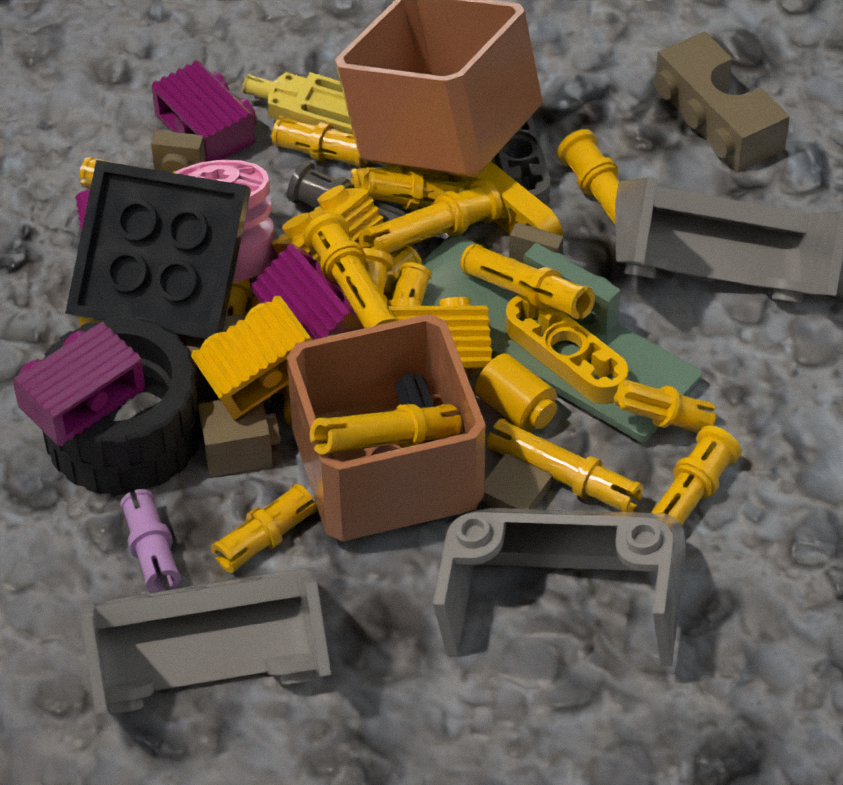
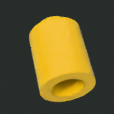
(516, 393)

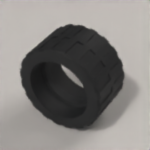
(145, 448)

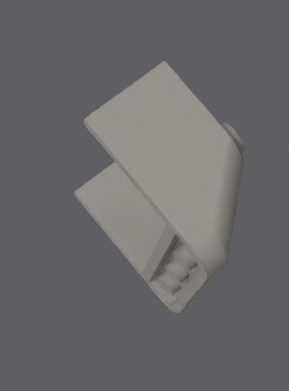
(727, 240)
(562, 541)
(204, 636)

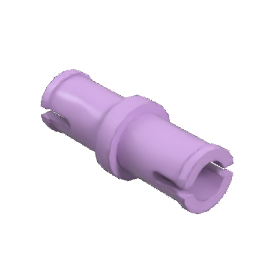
(150, 541)

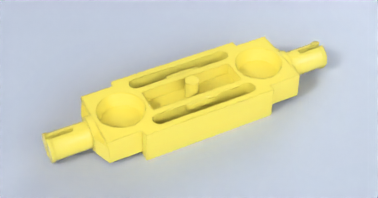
(302, 99)

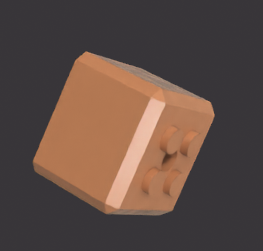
(440, 83)
(386, 485)

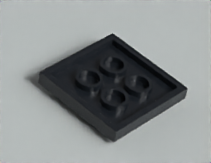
(158, 249)

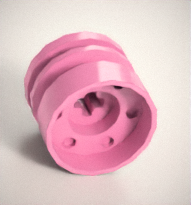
(258, 231)

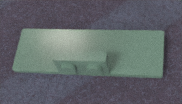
(645, 360)

